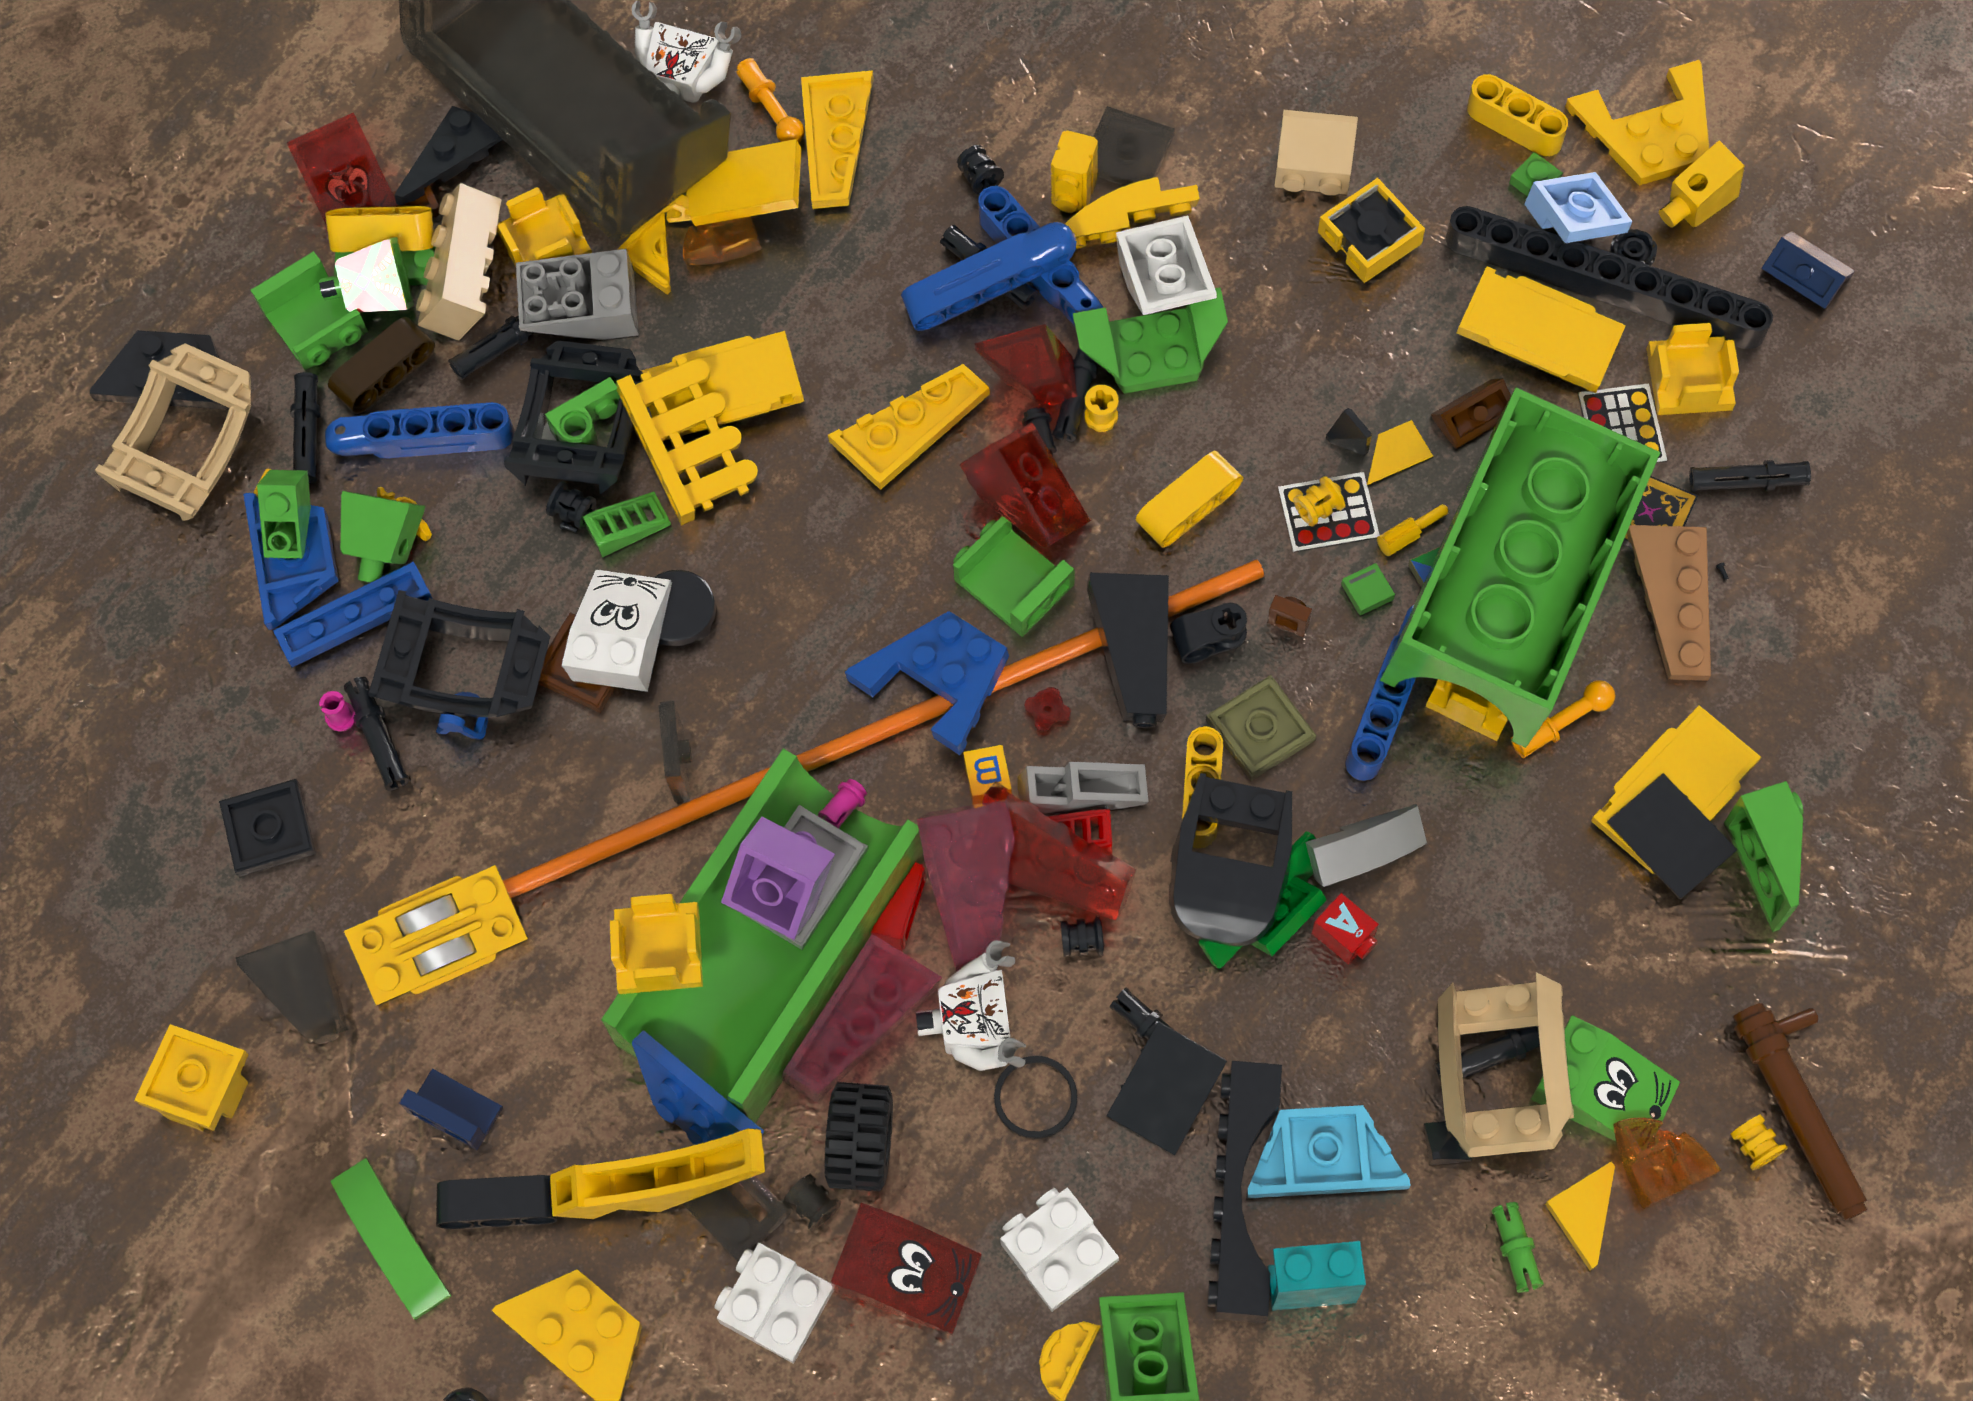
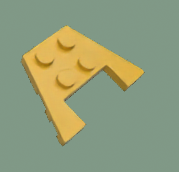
(1655, 140)

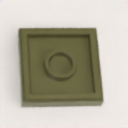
(1261, 727)

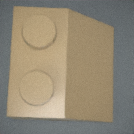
(1315, 152)

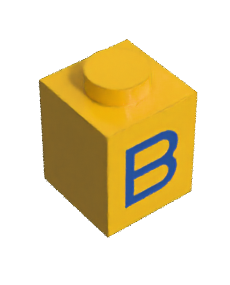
(983, 769)

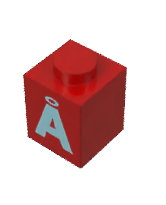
(1346, 929)

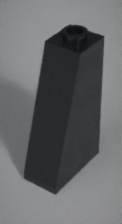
(1134, 638)

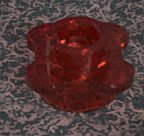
(1051, 698)

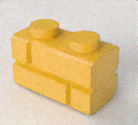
(1074, 171)

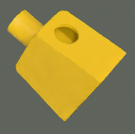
(1704, 187)

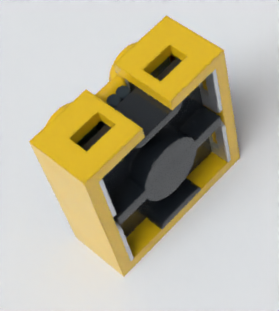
(1371, 230)

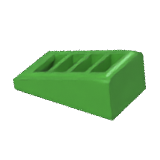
(621, 538)

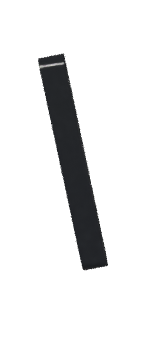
(1594, 262)

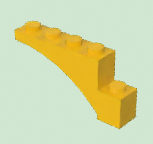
(658, 1179)

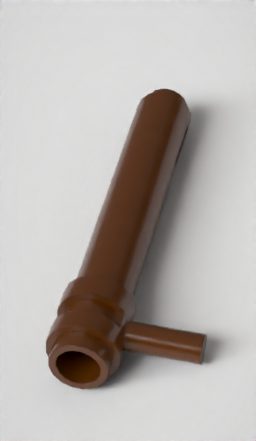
(1770, 1052)

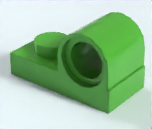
(582, 411)

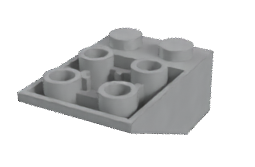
(579, 296)

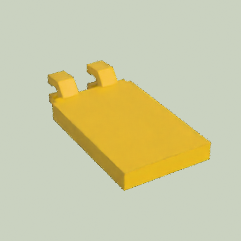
(743, 186)

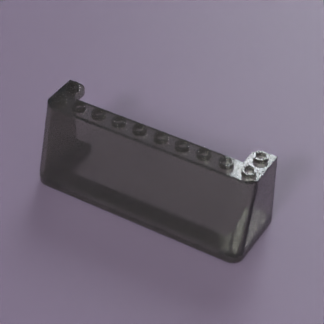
(570, 103)

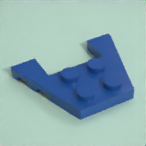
(948, 660)

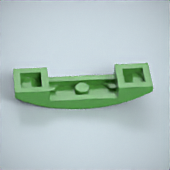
(389, 1239)

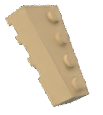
(460, 261)

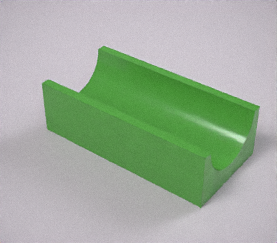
(1525, 560)
(756, 986)

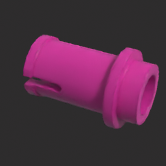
(337, 712)
(850, 795)

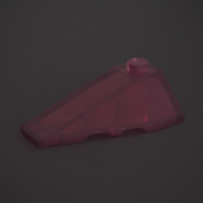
(968, 869)

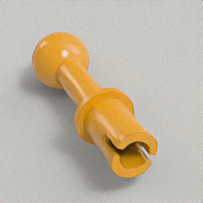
(762, 91)
(1597, 697)

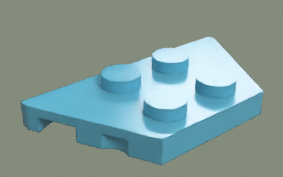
(1325, 1154)

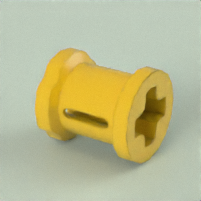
(1098, 397)

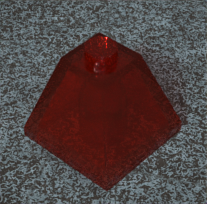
(1032, 364)

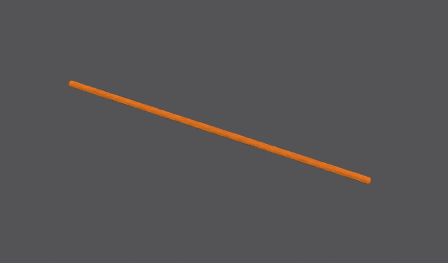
(852, 742)

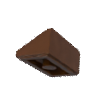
(1473, 412)

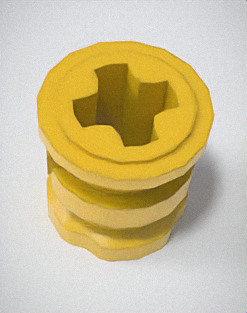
(1331, 498)
(1758, 1142)

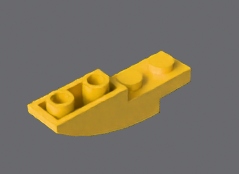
(1137, 201)

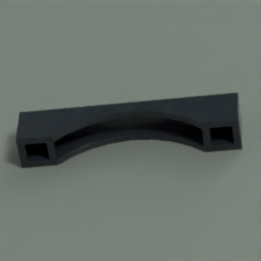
(1241, 1276)

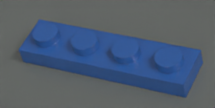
(348, 615)

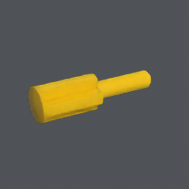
(1408, 531)

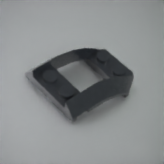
(568, 460)
(405, 643)

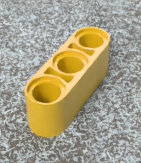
(1526, 130)
(361, 227)
(1189, 499)
(1209, 765)

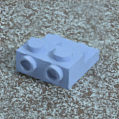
(1577, 207)

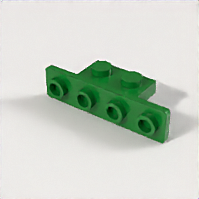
(1297, 905)

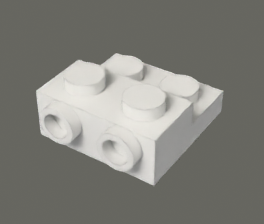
(1057, 1247)
(773, 1302)

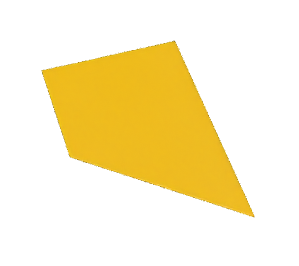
(1397, 450)

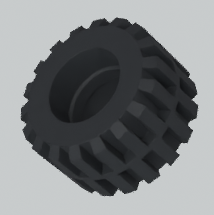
(858, 1136)

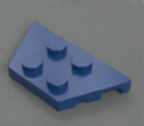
(292, 582)
(684, 1096)

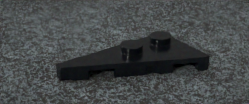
(452, 148)

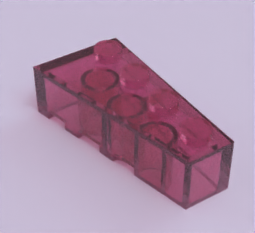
(861, 1013)

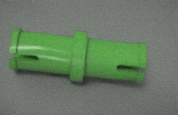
(1517, 1247)

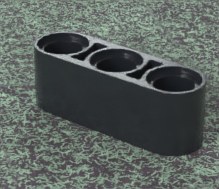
(494, 1202)

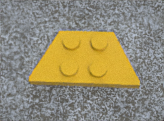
(577, 1332)

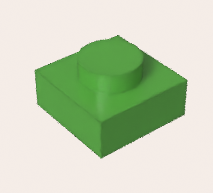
(1533, 170)

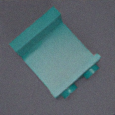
(1316, 1275)

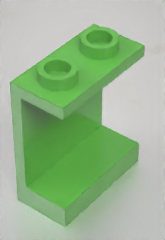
(301, 315)
(1011, 576)

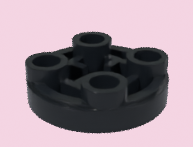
(688, 610)

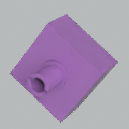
(778, 877)

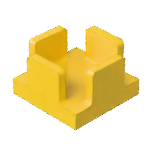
(541, 228)
(1692, 371)
(1467, 709)
(656, 945)
(194, 1079)

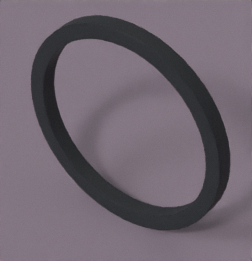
(1036, 1134)

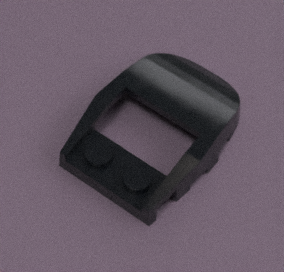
(1223, 896)

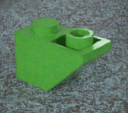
(284, 512)

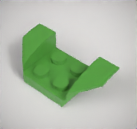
(1153, 347)

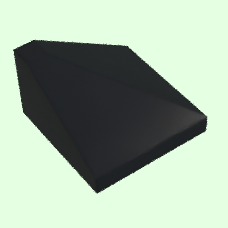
(1350, 433)
(1442, 1145)

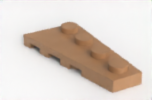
(1677, 595)

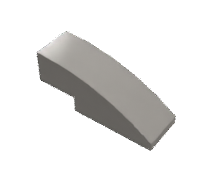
(1083, 787)
(1366, 845)

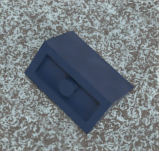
(1807, 269)
(452, 1108)

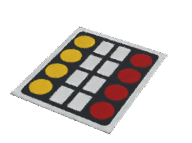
(1627, 412)
(1348, 525)

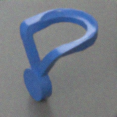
(456, 724)

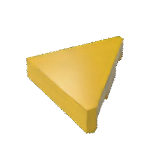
(649, 252)
(1583, 1212)

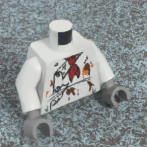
(683, 58)
(975, 1013)

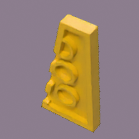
(834, 130)
(897, 435)

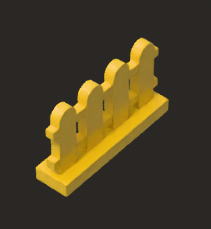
(695, 453)

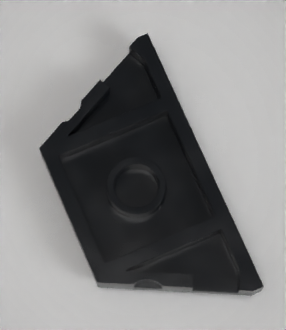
(129, 370)

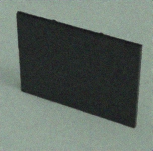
(1672, 836)
(1166, 1088)

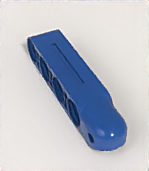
(1014, 219)
(987, 274)
(437, 439)
(1382, 706)

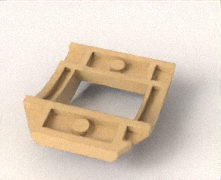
(159, 482)
(1502, 1009)

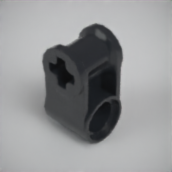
(1205, 634)

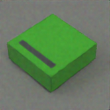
(1368, 589)

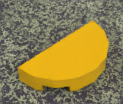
(1064, 1357)

